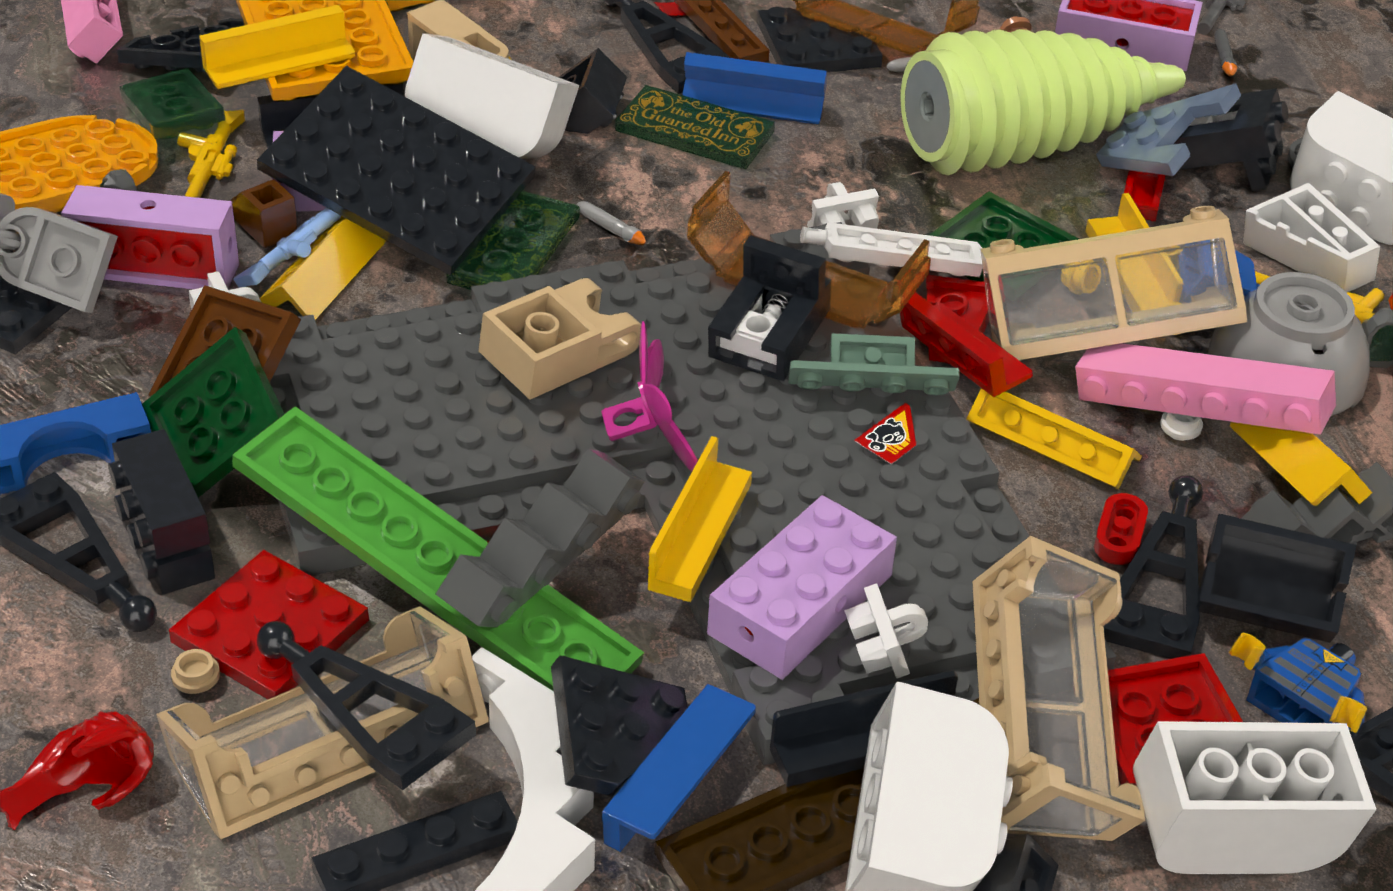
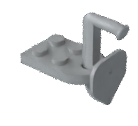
(53, 255)

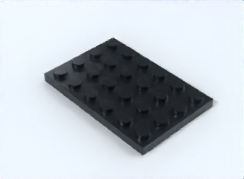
(397, 169)

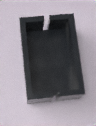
(161, 512)
(1275, 578)

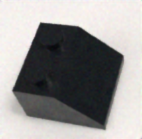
(597, 94)

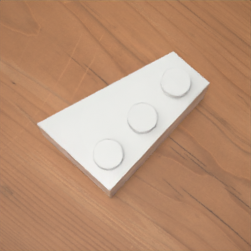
(1312, 238)

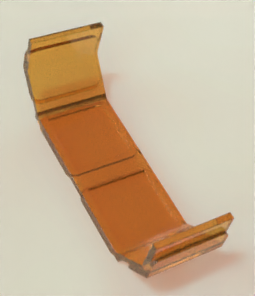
(885, 30)
(855, 297)

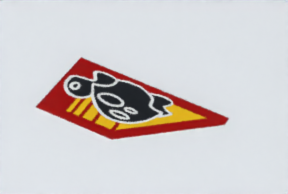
(891, 436)

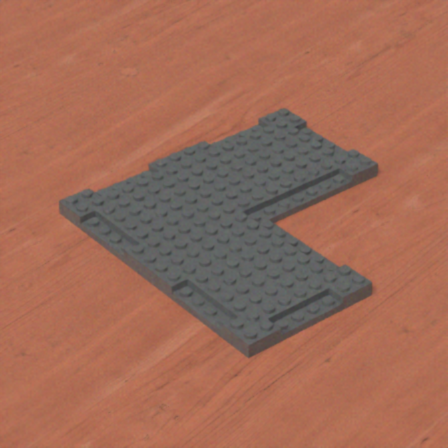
(471, 443)

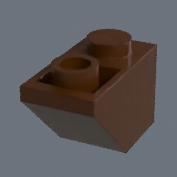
(266, 212)

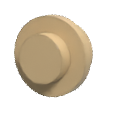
(195, 671)

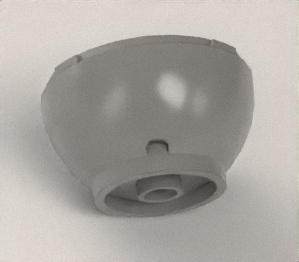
(1291, 318)

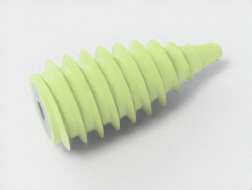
(1021, 95)

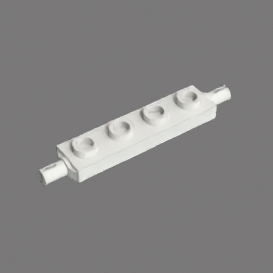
(895, 248)

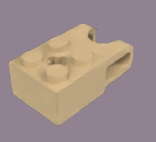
(445, 20)
(555, 337)

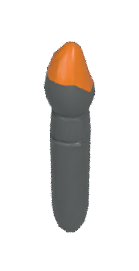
(1225, 53)

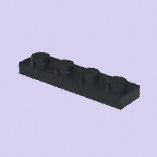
(417, 846)

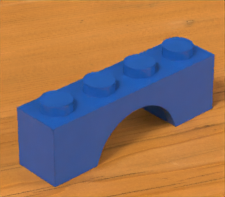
(70, 431)

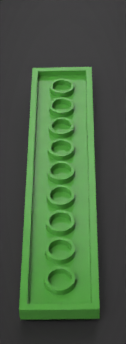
(416, 544)

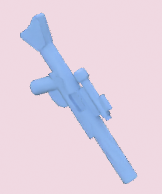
(293, 245)

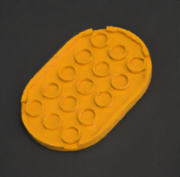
(52, 156)

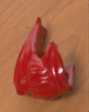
(97, 751)

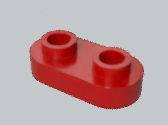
(1120, 528)

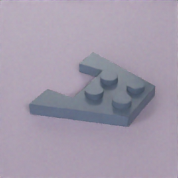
(1149, 136)

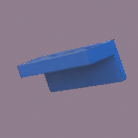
(756, 87)
(675, 767)

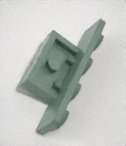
(873, 363)

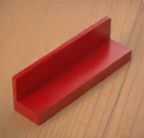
(963, 346)

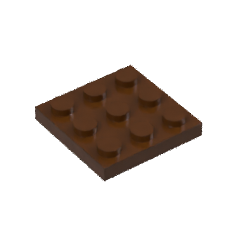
(214, 316)

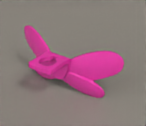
(651, 403)

